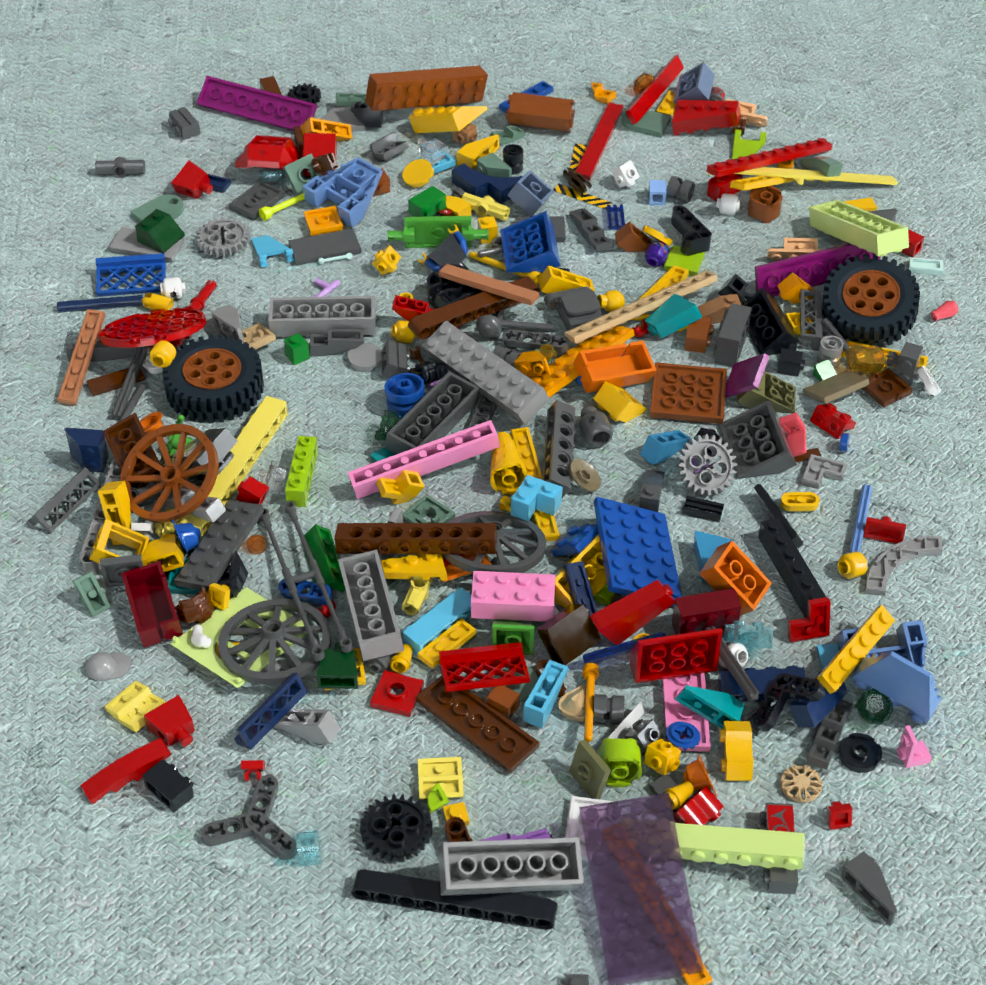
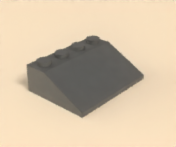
(757, 442)

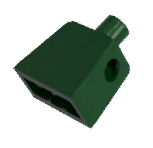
(337, 669)

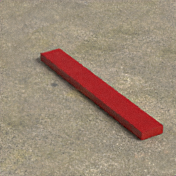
(654, 89)
(599, 140)

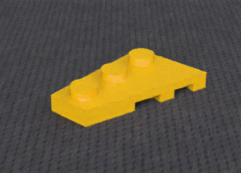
(415, 565)

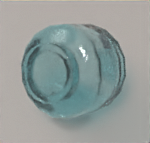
(271, 175)

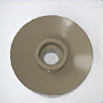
(585, 475)

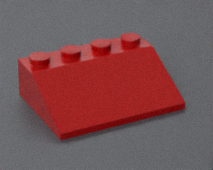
(675, 655)

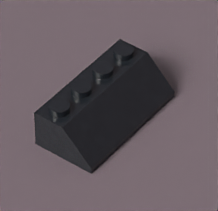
(769, 324)

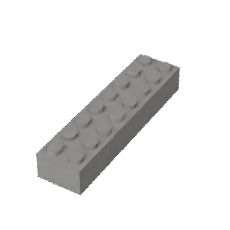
(481, 367)

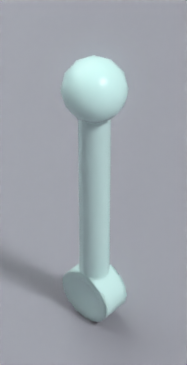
(348, 256)

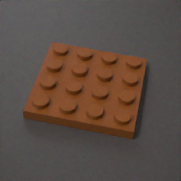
(688, 393)

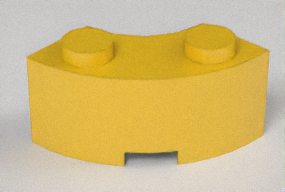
(737, 750)

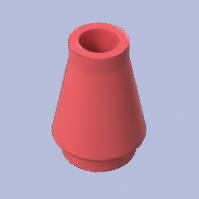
(946, 310)

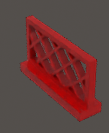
(487, 658)

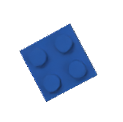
(575, 540)

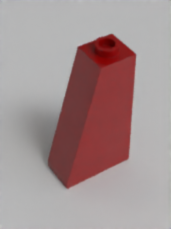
(633, 612)

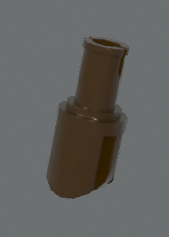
(577, 180)

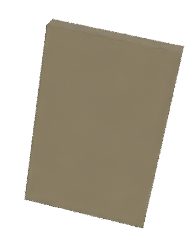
(836, 386)

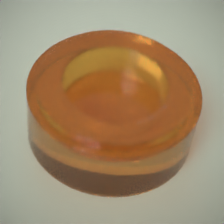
(256, 544)

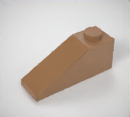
(717, 306)

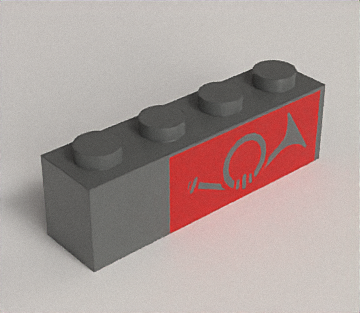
(779, 818)

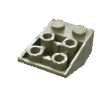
(773, 389)

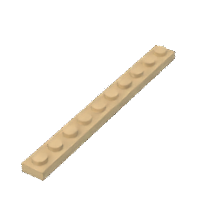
(641, 306)

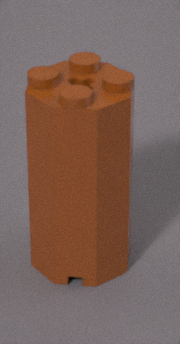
(540, 112)

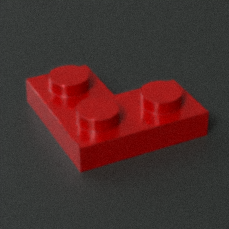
(815, 625)

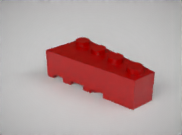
(704, 115)

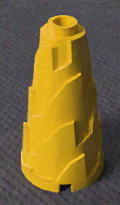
(506, 467)

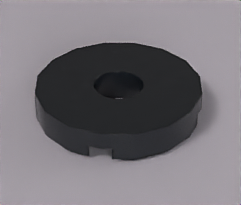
(856, 762)

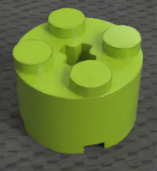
(623, 759)

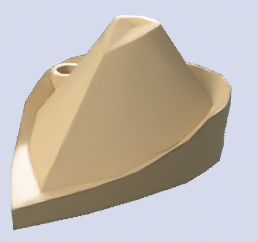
(573, 704)

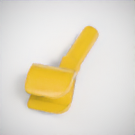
(505, 503)

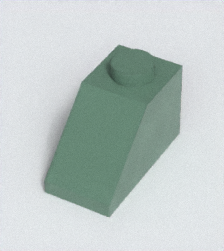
(493, 166)

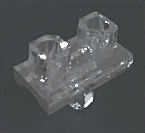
(270, 478)

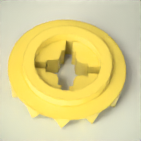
(165, 528)

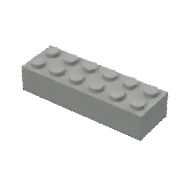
(319, 314)
(371, 605)
(510, 866)

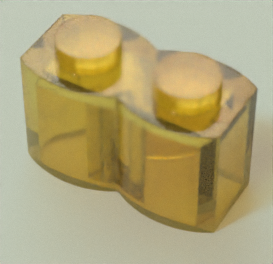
(865, 359)

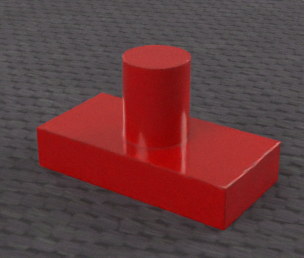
(884, 529)

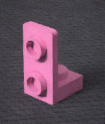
(911, 751)

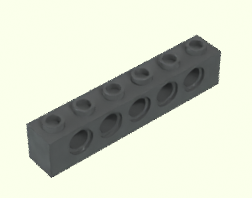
(559, 445)

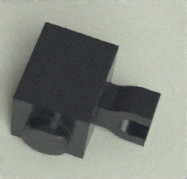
(735, 285)
(790, 361)

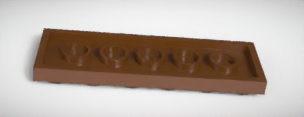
(479, 724)

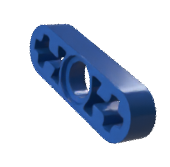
(312, 596)

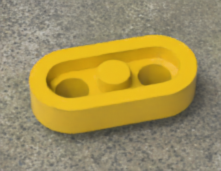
(799, 501)

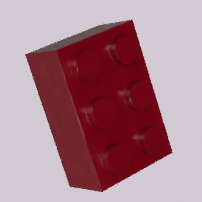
(705, 610)

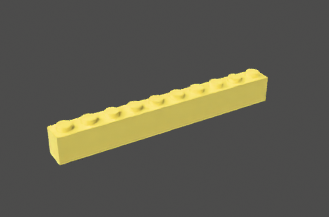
(250, 445)

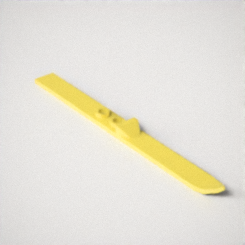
(810, 175)

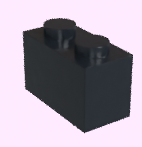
(169, 785)

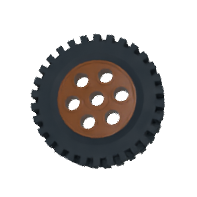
(871, 300)
(214, 379)

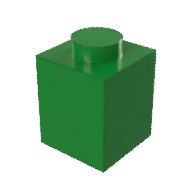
(296, 349)

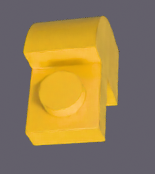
(401, 489)

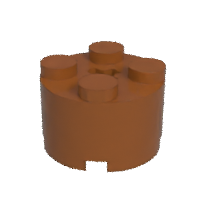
(765, 203)

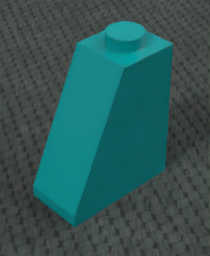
(672, 316)

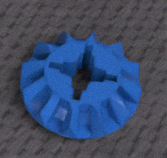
(678, 729)

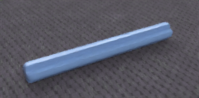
(860, 520)

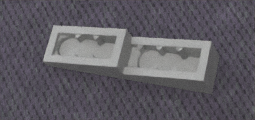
(209, 510)

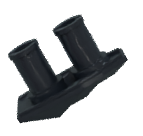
(237, 575)

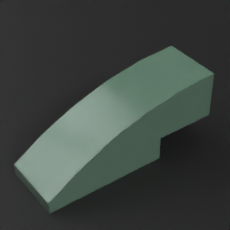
(826, 165)

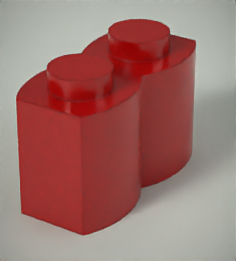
(699, 808)

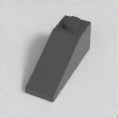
(651, 490)
(868, 882)

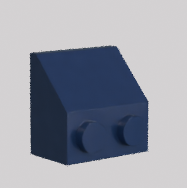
(88, 448)

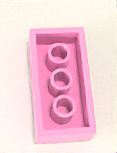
(512, 596)

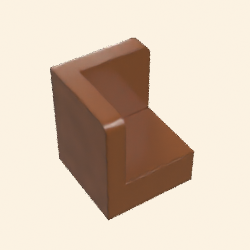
(504, 700)

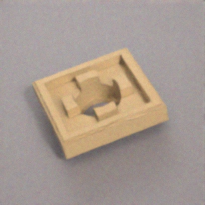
(258, 336)

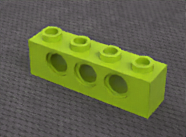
(302, 470)

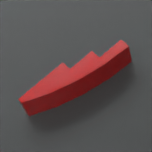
(125, 769)

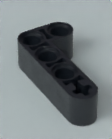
(695, 235)

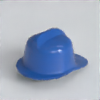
(187, 535)

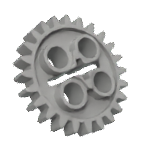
(210, 237)
(698, 450)

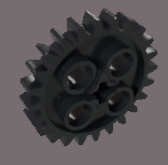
(396, 827)

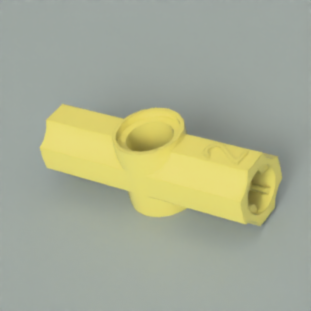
(487, 206)
(416, 595)

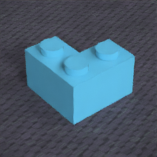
(535, 495)

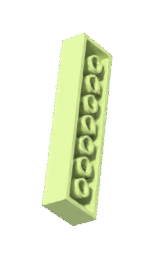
(859, 227)

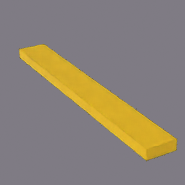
(527, 453)

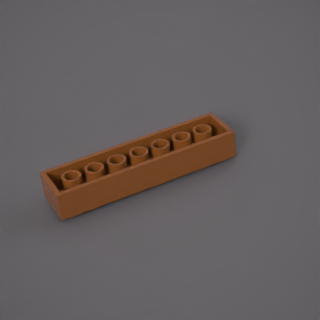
(425, 88)

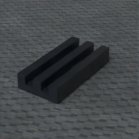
(704, 508)

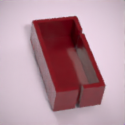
(152, 604)

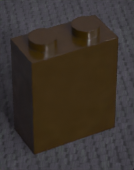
(569, 634)

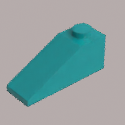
(711, 704)

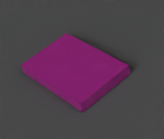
(746, 375)

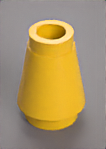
(402, 660)
(679, 794)

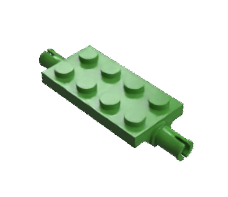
(433, 230)

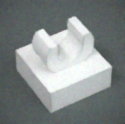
(143, 528)

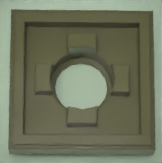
(597, 770)

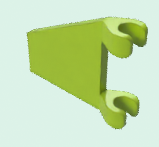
(746, 147)

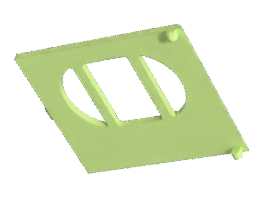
(212, 629)

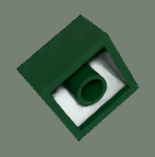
(158, 231)

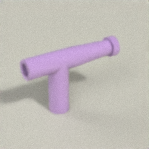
(327, 288)

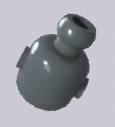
(595, 427)

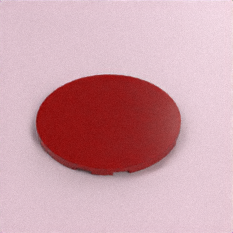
(151, 328)

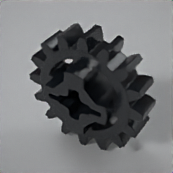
(305, 93)
(429, 371)

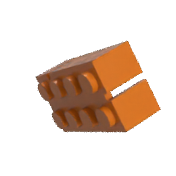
(609, 365)

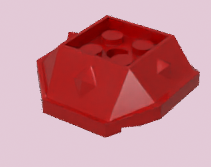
(268, 153)

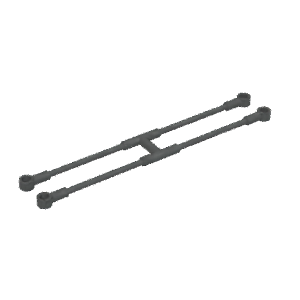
(317, 651)

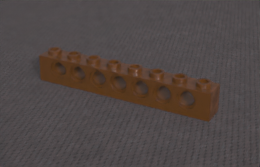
(416, 538)

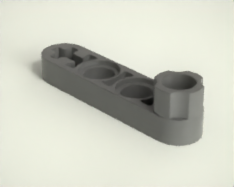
(515, 339)

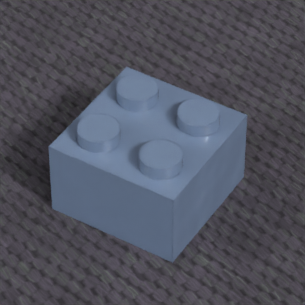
(530, 193)

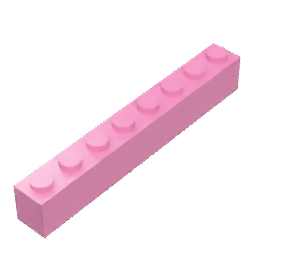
(426, 457)

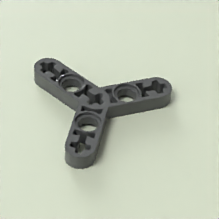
(248, 829)

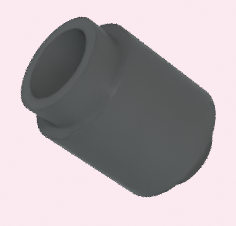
(381, 663)

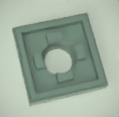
(293, 173)
(428, 507)

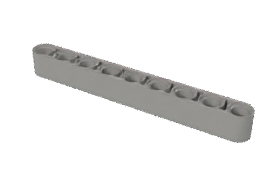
(97, 520)

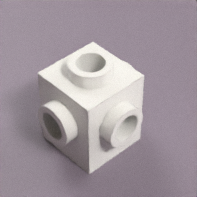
(625, 174)

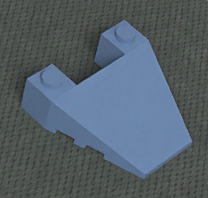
(348, 186)
(911, 646)
(901, 682)

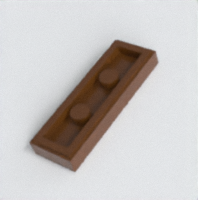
(110, 382)

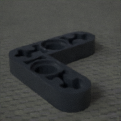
(779, 690)

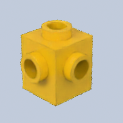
(386, 260)
(662, 757)

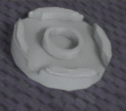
(365, 357)

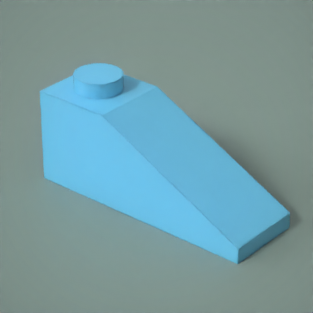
(544, 694)

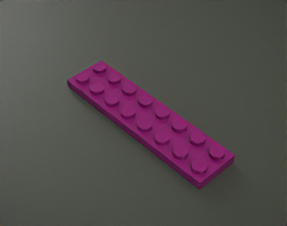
(254, 103)
(810, 267)

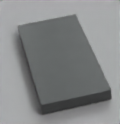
(324, 246)

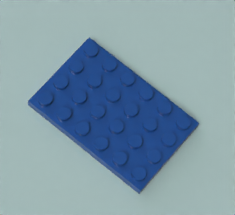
(635, 547)

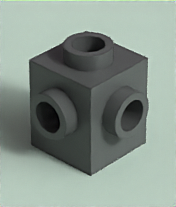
(644, 733)

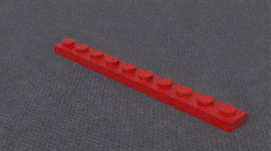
(766, 158)

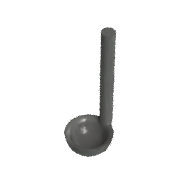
(490, 325)

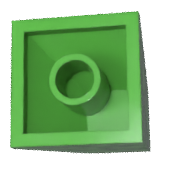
(513, 632)

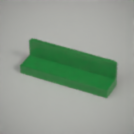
(324, 552)

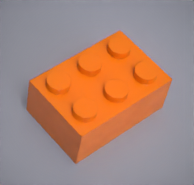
(733, 569)

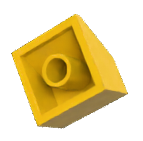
(618, 403)

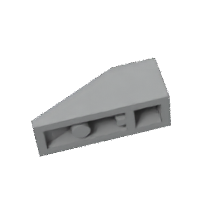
(228, 322)
(310, 725)

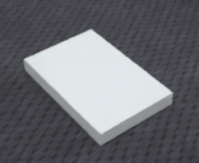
(574, 824)

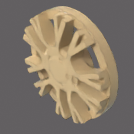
(801, 783)

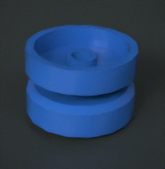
(403, 392)

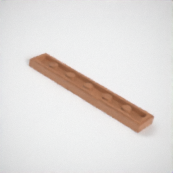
(489, 284)
(81, 357)

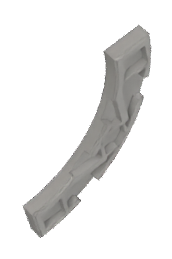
(896, 556)

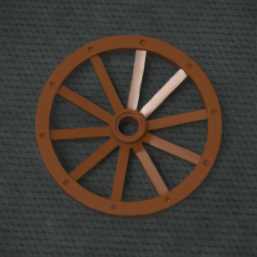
(172, 475)

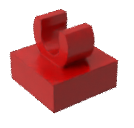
(252, 766)
(839, 815)

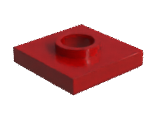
(399, 704)

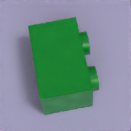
(427, 202)

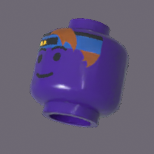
(656, 253)

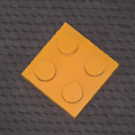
(323, 220)

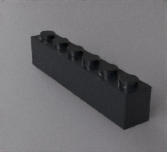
(789, 563)

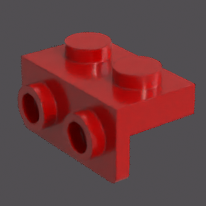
(831, 420)

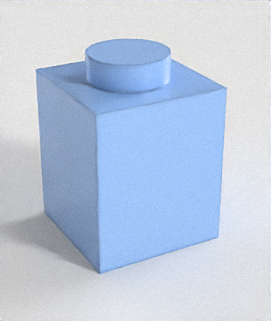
(657, 192)

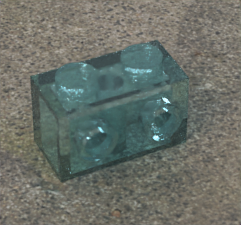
(747, 635)

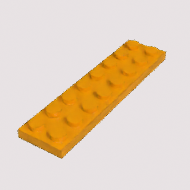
(563, 369)

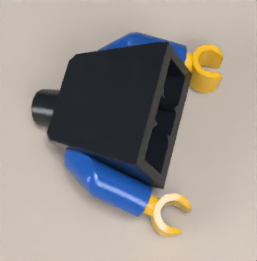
(450, 251)

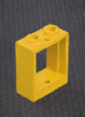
(120, 534)

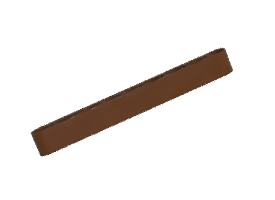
(465, 310)

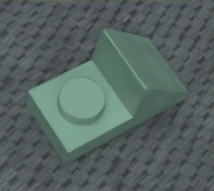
(91, 594)

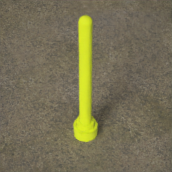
(267, 212)

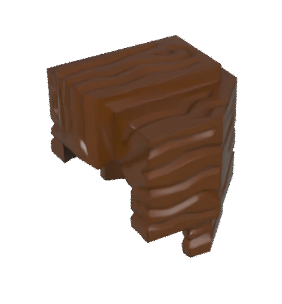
(196, 609)

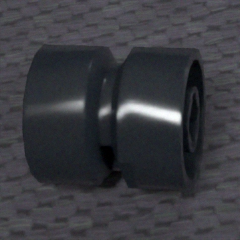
(513, 157)

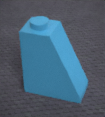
(704, 546)

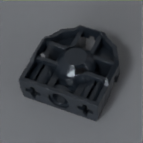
(442, 295)

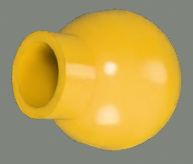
(611, 300)

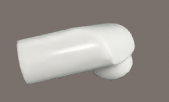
(199, 639)

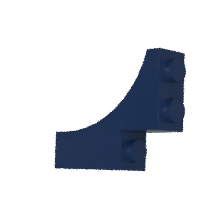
(483, 185)

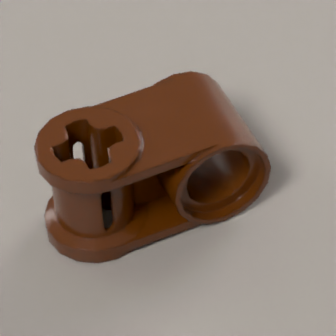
(456, 823)

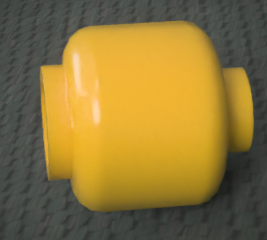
(402, 333)
(162, 354)
(852, 565)

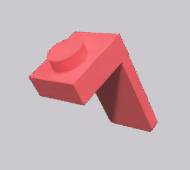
(795, 433)

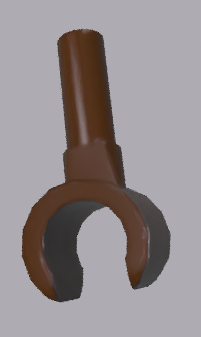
(416, 355)

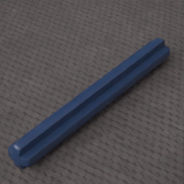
(99, 303)

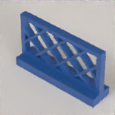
(129, 264)

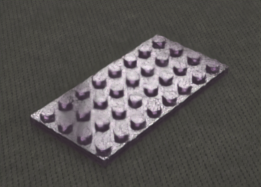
(640, 890)

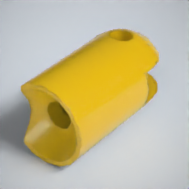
(156, 302)

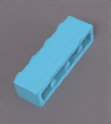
(438, 620)

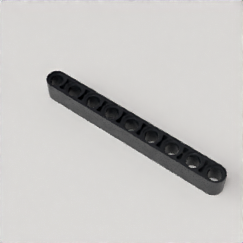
(426, 895)

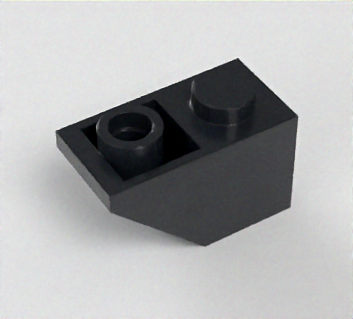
(366, 115)

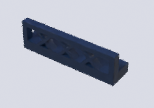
(270, 712)

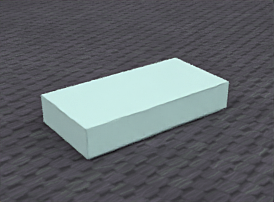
(925, 266)

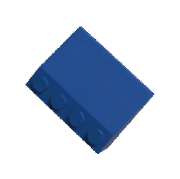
(530, 245)

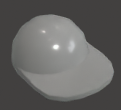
(107, 666)

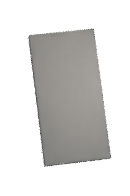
(126, 243)

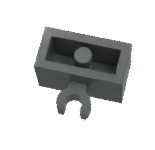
(906, 362)

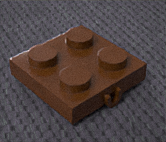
(887, 387)

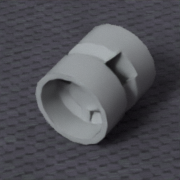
(830, 349)

